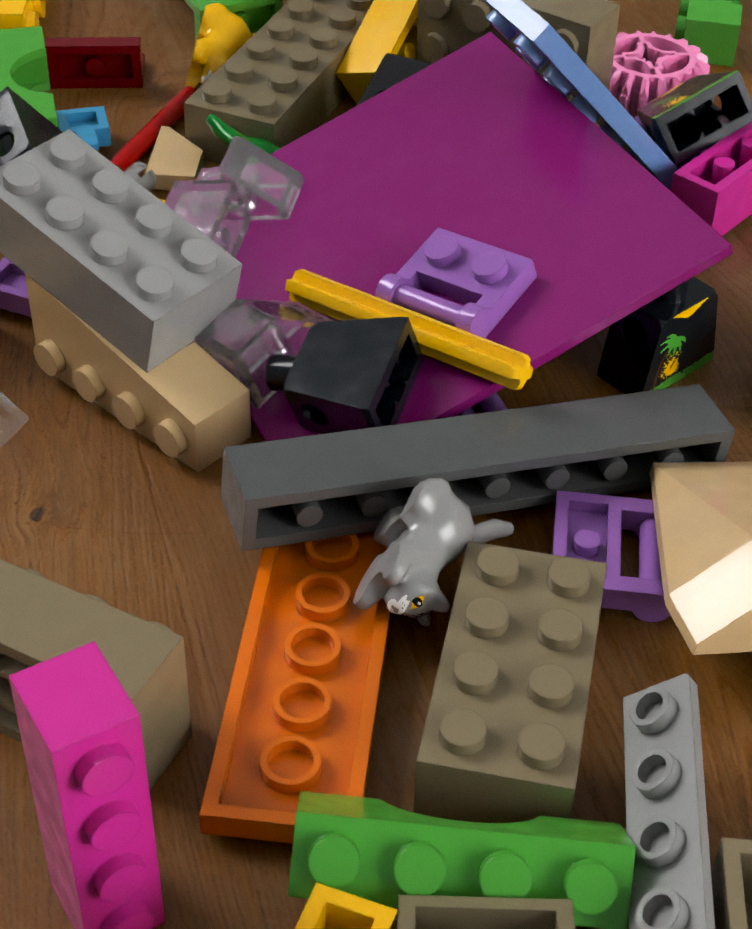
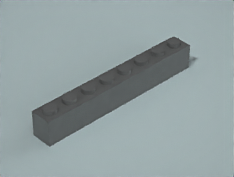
(491, 459)

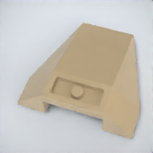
(706, 551)

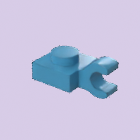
(88, 124)

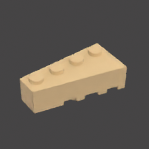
(181, 405)

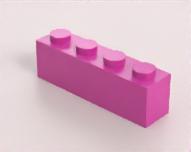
(719, 181)
(90, 790)

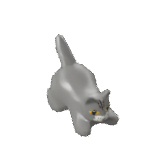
(420, 544)

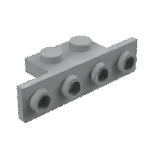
(667, 808)

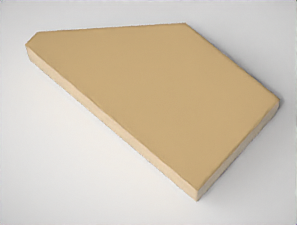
(174, 159)

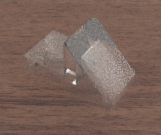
(263, 181)

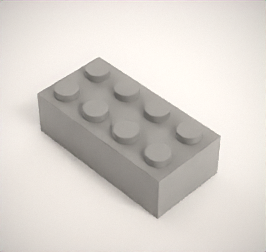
(112, 250)

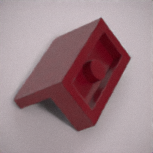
(95, 62)

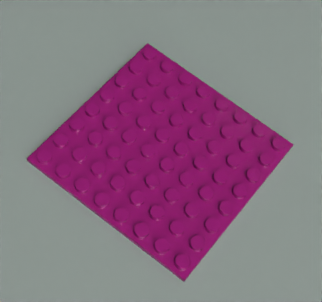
(494, 159)

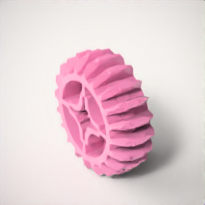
(650, 66)

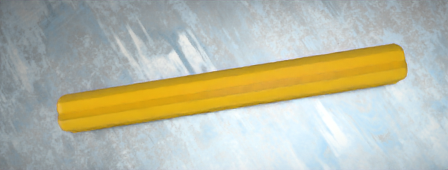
(434, 337)

